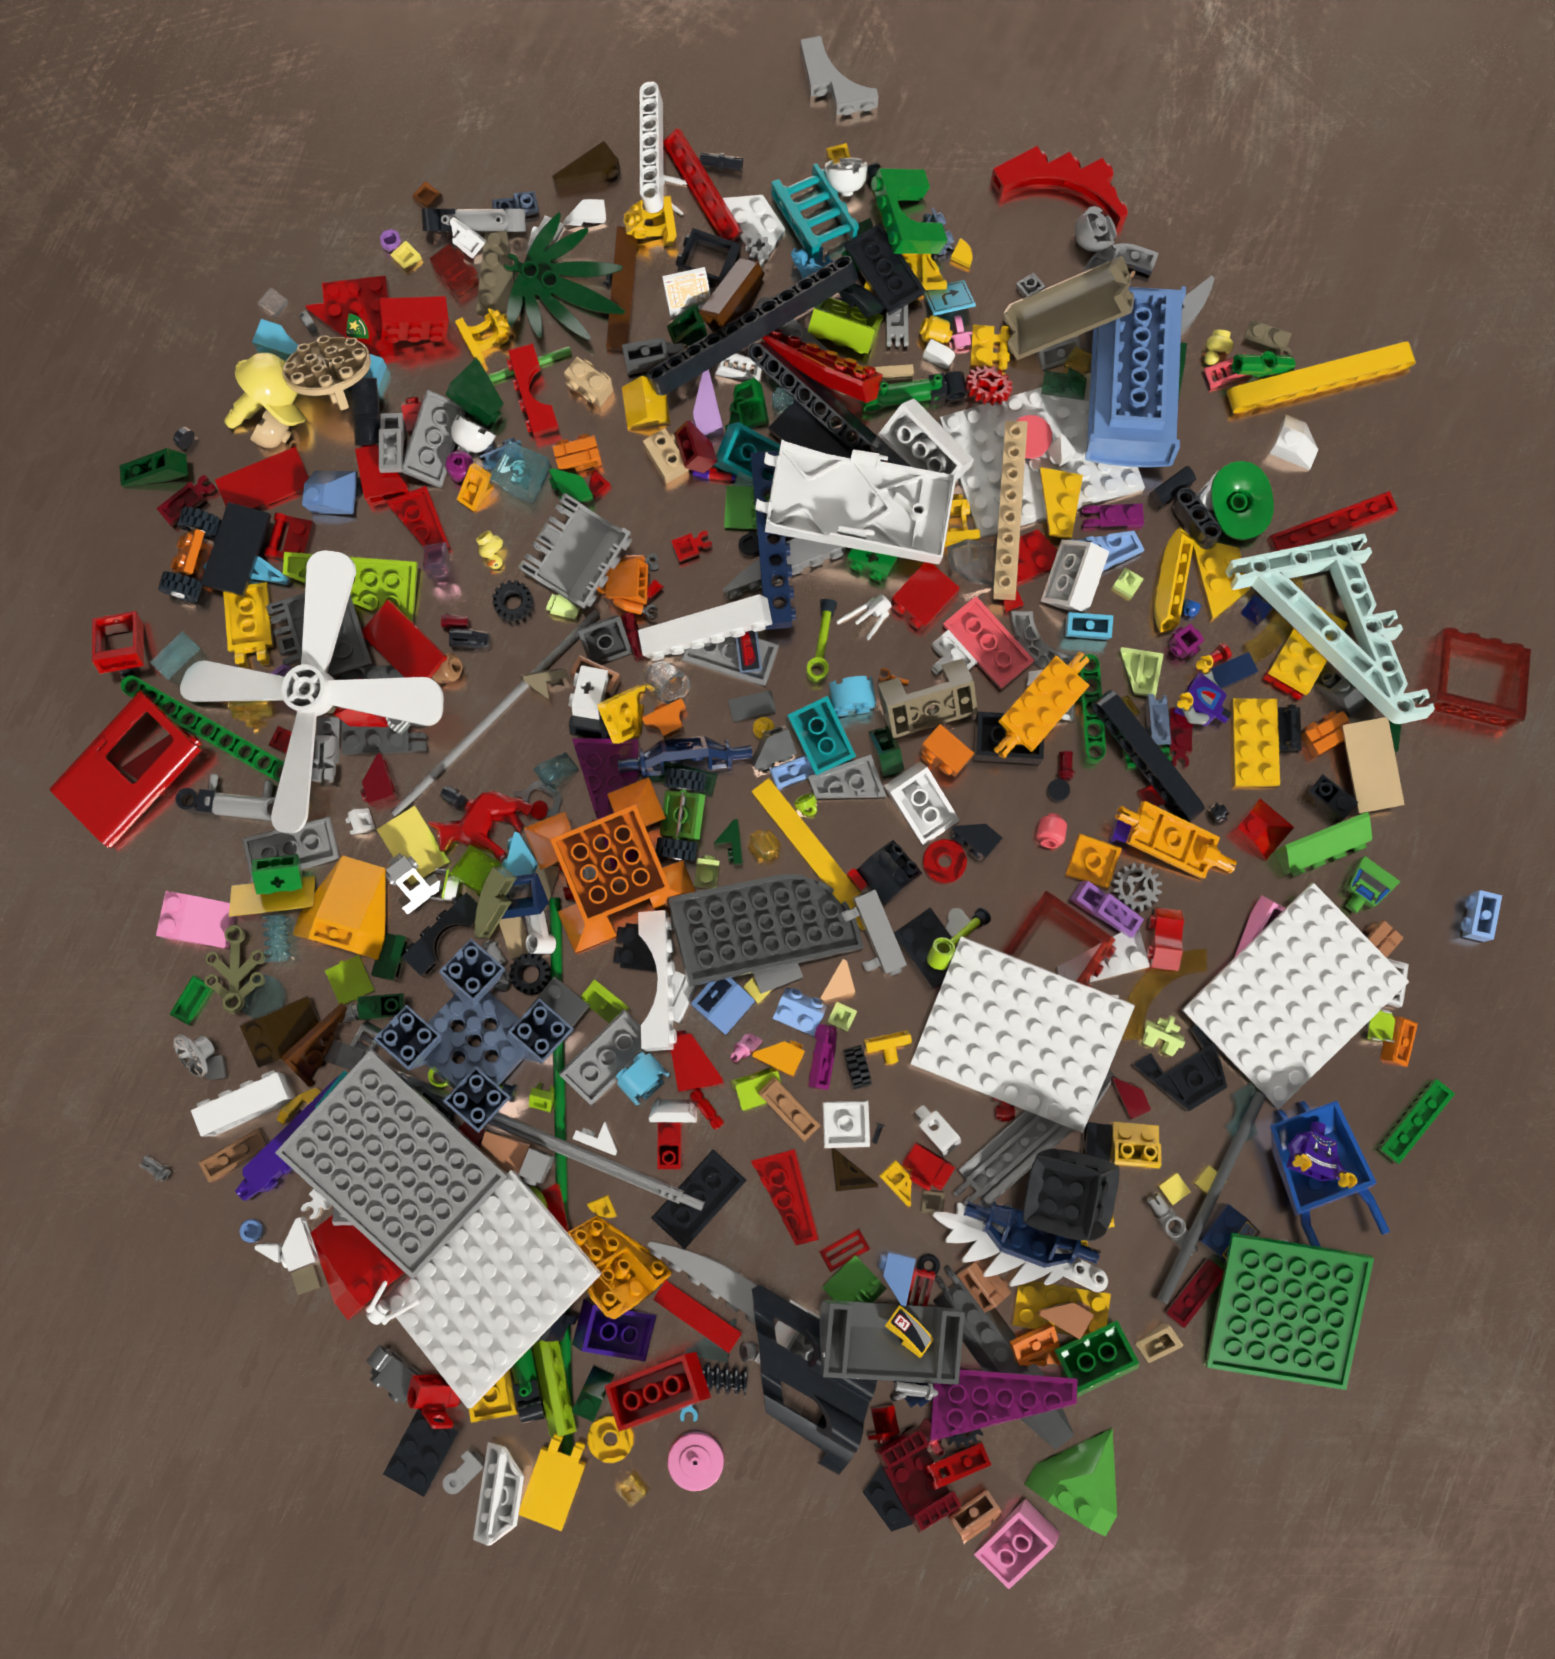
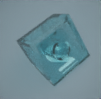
(521, 472)

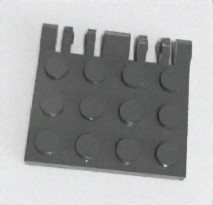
(350, 648)
(379, 739)

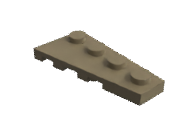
(494, 280)

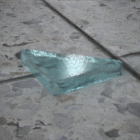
(709, 1350)

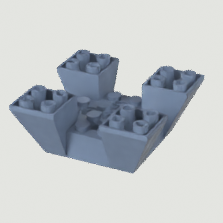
(476, 1082)

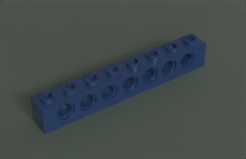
(782, 616)

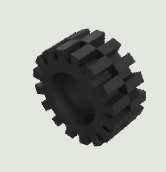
(512, 588)
(516, 973)
(857, 1067)

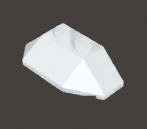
(498, 1495)

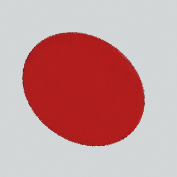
(540, 809)

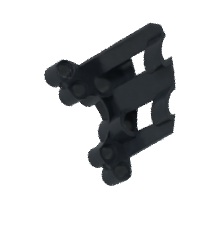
(841, 1400)

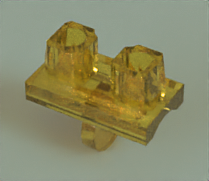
(250, 710)

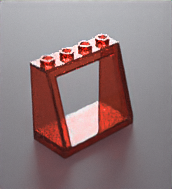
(1470, 708)
(1036, 918)

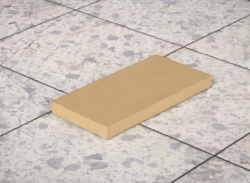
(1373, 765)

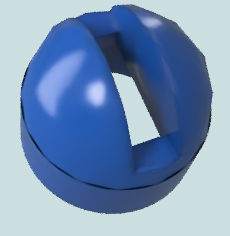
(1190, 608)

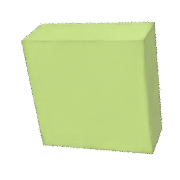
(842, 1016)

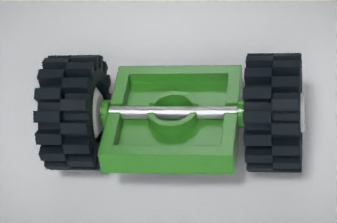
(682, 814)

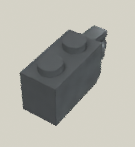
(647, 354)

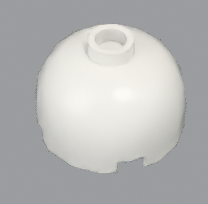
(847, 175)
(471, 435)

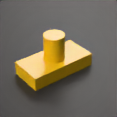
(888, 1044)

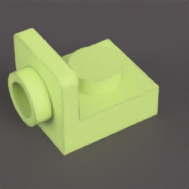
(706, 872)

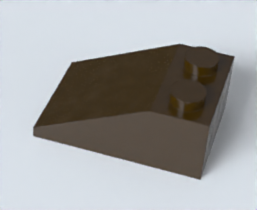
(279, 1030)

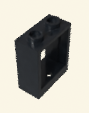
(713, 242)

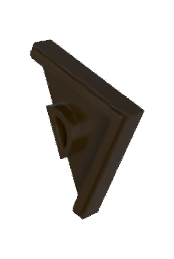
(848, 1175)

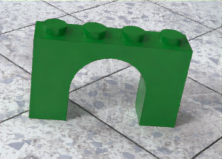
(904, 233)

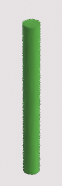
(541, 359)

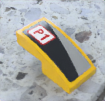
(910, 1330)

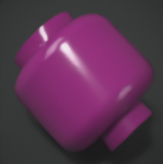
(458, 465)

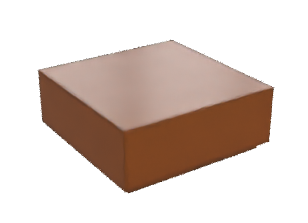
(427, 196)

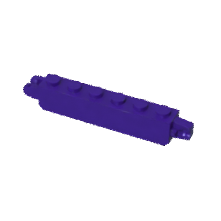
(267, 1166)

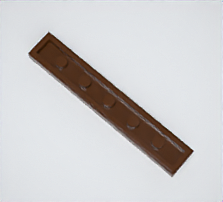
(622, 289)

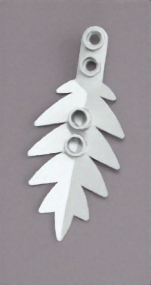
(969, 1229)

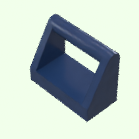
(528, 905)

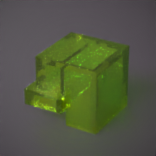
(473, 869)

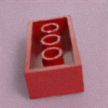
(657, 1391)

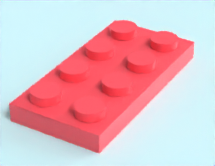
(989, 642)

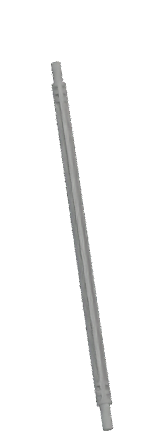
(576, 1153)

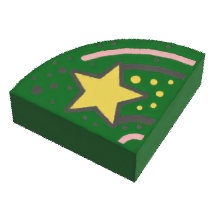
(356, 327)

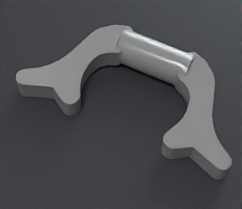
(539, 785)

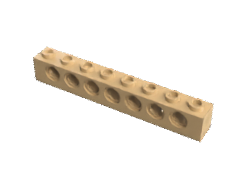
(1010, 510)

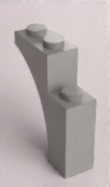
(825, 78)

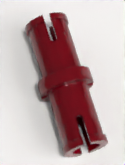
(632, 633)

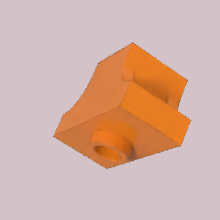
(666, 719)

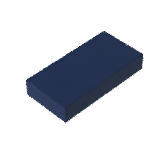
(1234, 670)

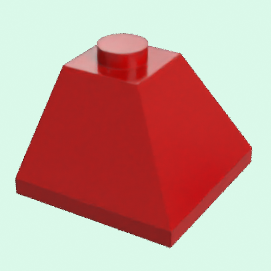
(1262, 829)

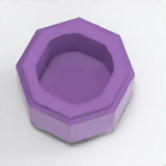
(390, 240)

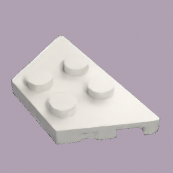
(755, 218)

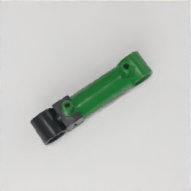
(934, 388)
(527, 1389)

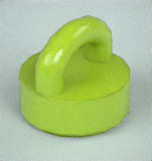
(805, 802)

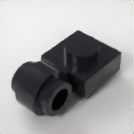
(452, 797)

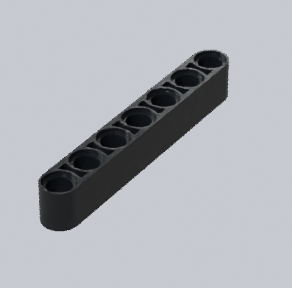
(1148, 756)

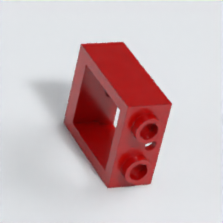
(119, 658)

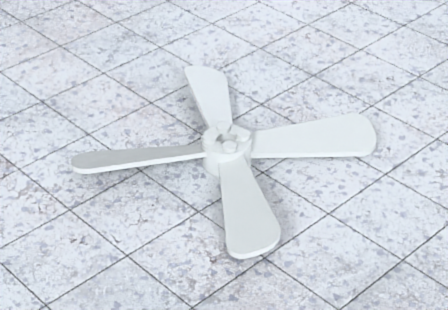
(326, 597)

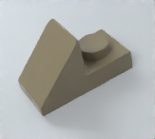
(538, 679)

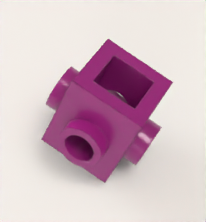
(1191, 637)

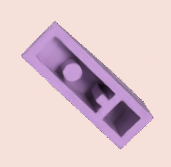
(706, 411)

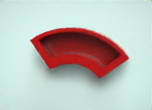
(1166, 938)

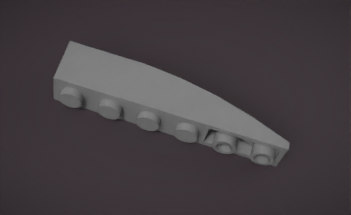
(802, 554)
(716, 1276)

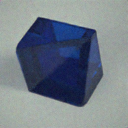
(1256, 610)

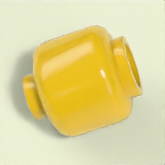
(936, 329)

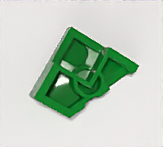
(748, 405)

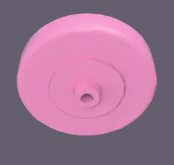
(695, 1461)

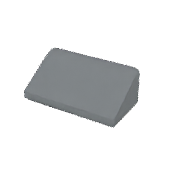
(1057, 353)

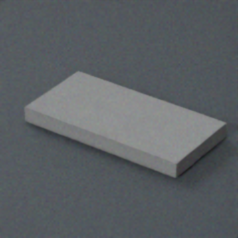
(431, 439)
(724, 659)
(313, 843)
(604, 1057)

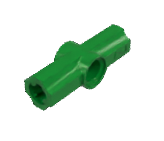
(1263, 364)

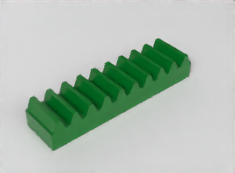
(1416, 1121)

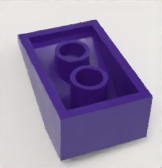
(619, 1337)

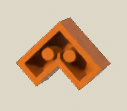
(945, 750)

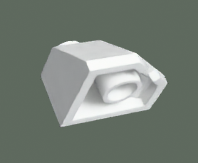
(1295, 443)

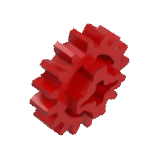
(988, 385)

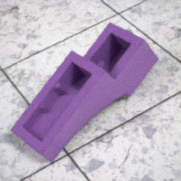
(1106, 908)

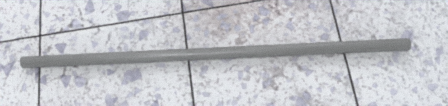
(490, 718)

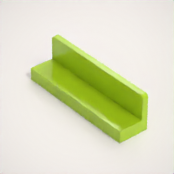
(554, 1388)

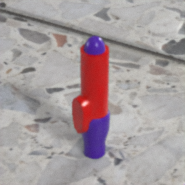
(713, 474)

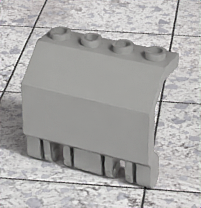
(578, 554)

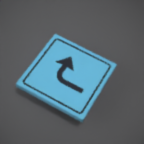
(951, 299)

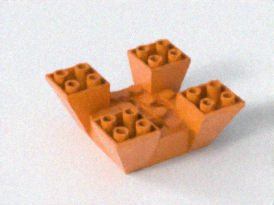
(576, 849)

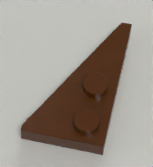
(311, 1049)

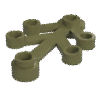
(235, 973)

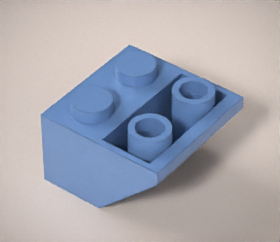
(723, 1003)

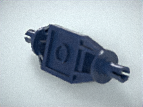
(684, 748)
(1025, 1241)

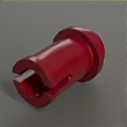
(456, 621)
(1066, 765)

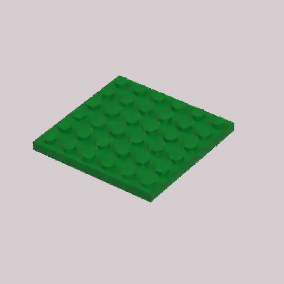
(1289, 1311)

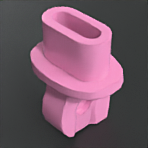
(961, 338)
(747, 1046)

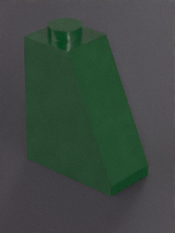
(476, 394)

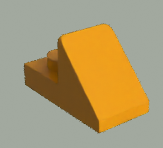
(475, 487)

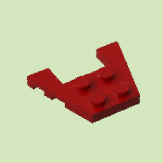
(1034, 559)

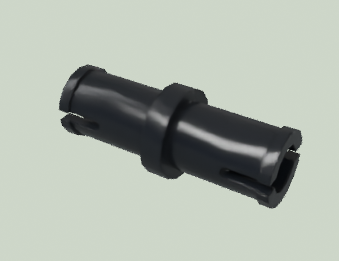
(721, 161)

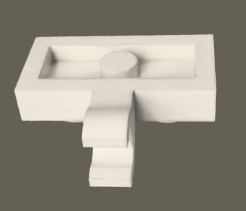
(950, 650)

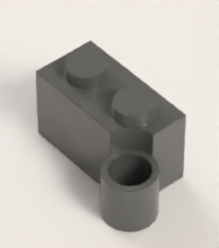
(391, 1373)

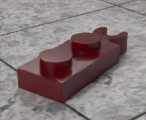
(186, 497)
(1180, 737)

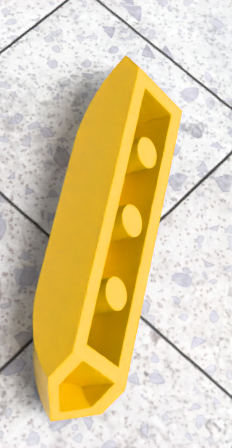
(1173, 580)

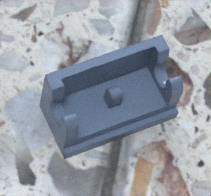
(1158, 719)

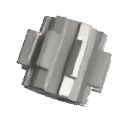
(764, 248)

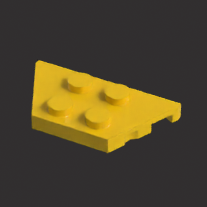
(925, 270)
(1214, 580)
(623, 714)

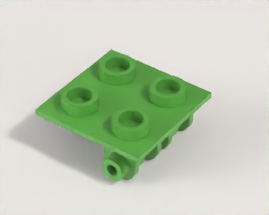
(740, 507)
(854, 1283)

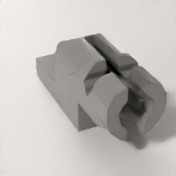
(326, 748)

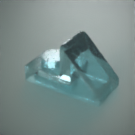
(556, 770)

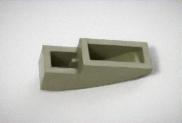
(493, 901)

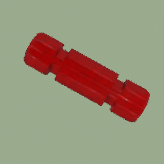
(1296, 694)
(706, 1108)

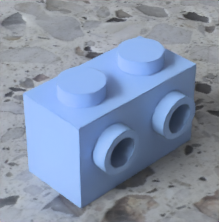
(1481, 916)

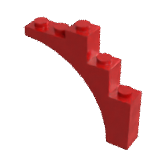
(1064, 172)

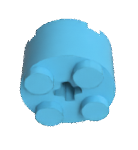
(853, 695)
(642, 1077)

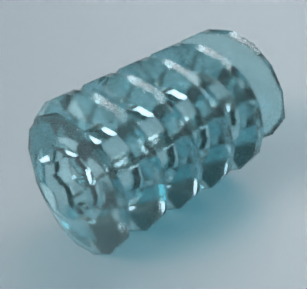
(278, 938)

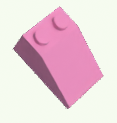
(194, 920)
(1018, 1544)

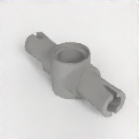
(1165, 1216)

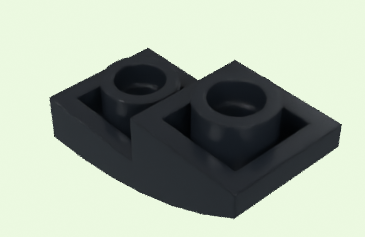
(862, 298)

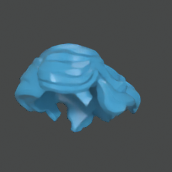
(805, 264)

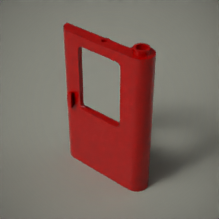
(102, 794)

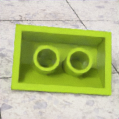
(844, 325)

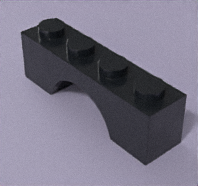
(423, 954)

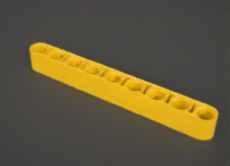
(1320, 377)

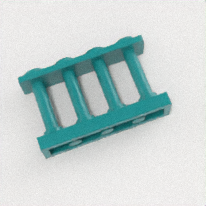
(802, 226)

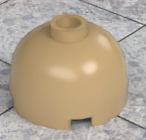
(270, 432)

